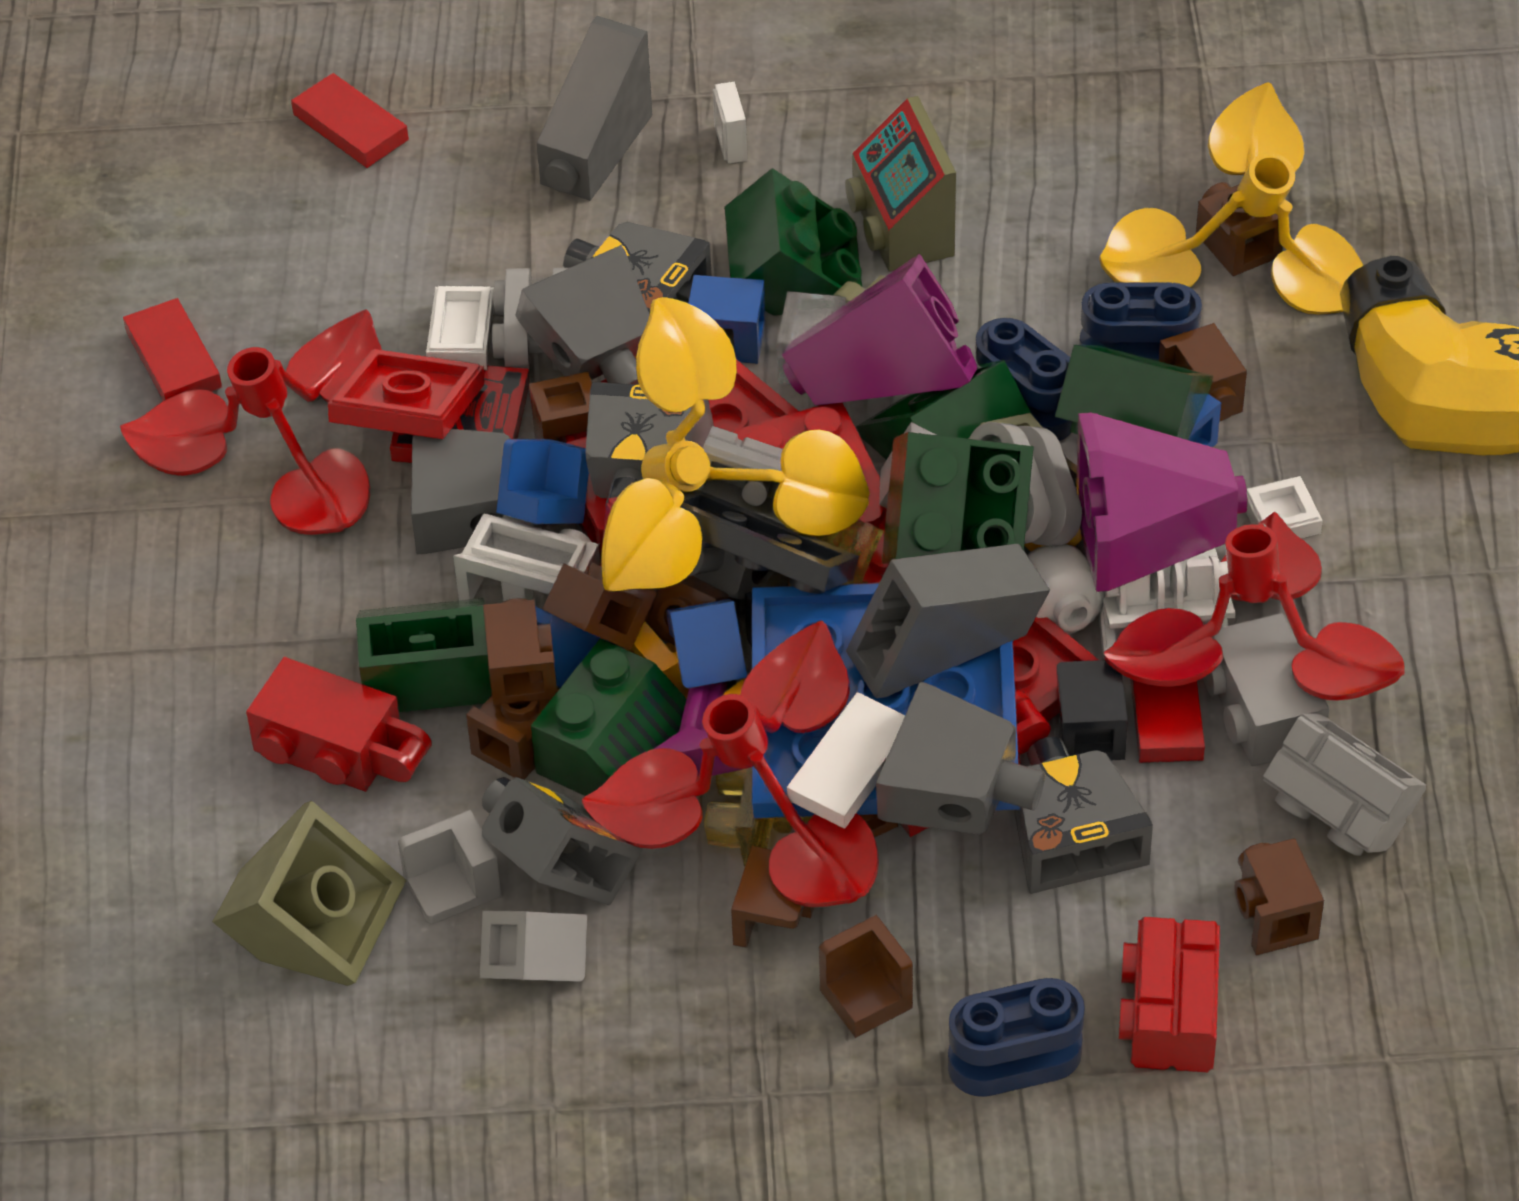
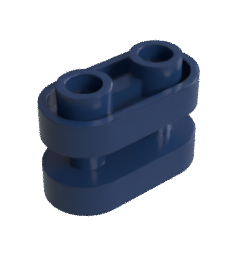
(1138, 315)
(1034, 364)
(1015, 1037)

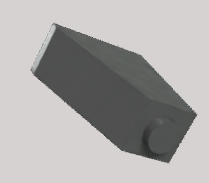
(597, 109)
(944, 613)

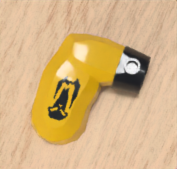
(1425, 373)

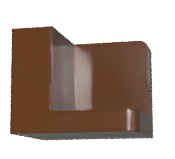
(560, 405)
(760, 901)
(866, 976)

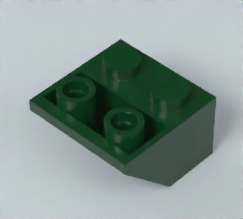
(790, 240)
(955, 495)
(426, 653)

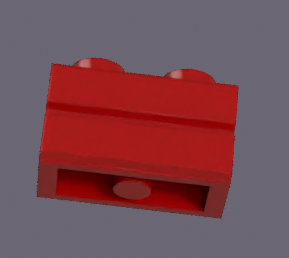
(1174, 994)

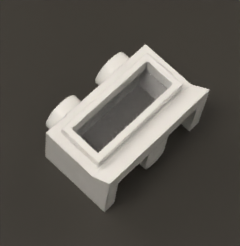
(519, 557)

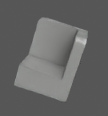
(449, 867)
(533, 946)

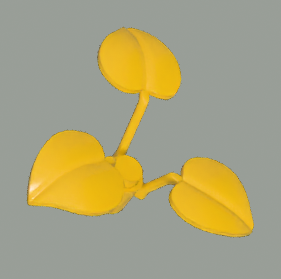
(1265, 146)
(647, 534)

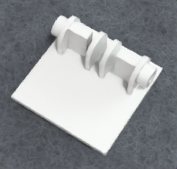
(1185, 586)

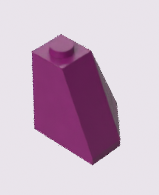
(883, 343)
(1150, 499)

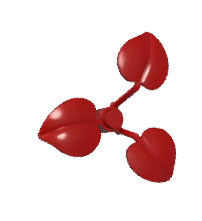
(189, 428)
(1262, 563)
(795, 685)

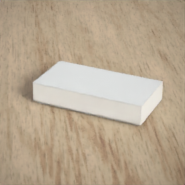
(461, 324)
(846, 761)

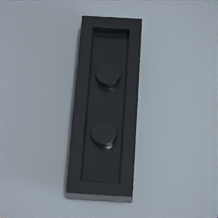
(769, 545)

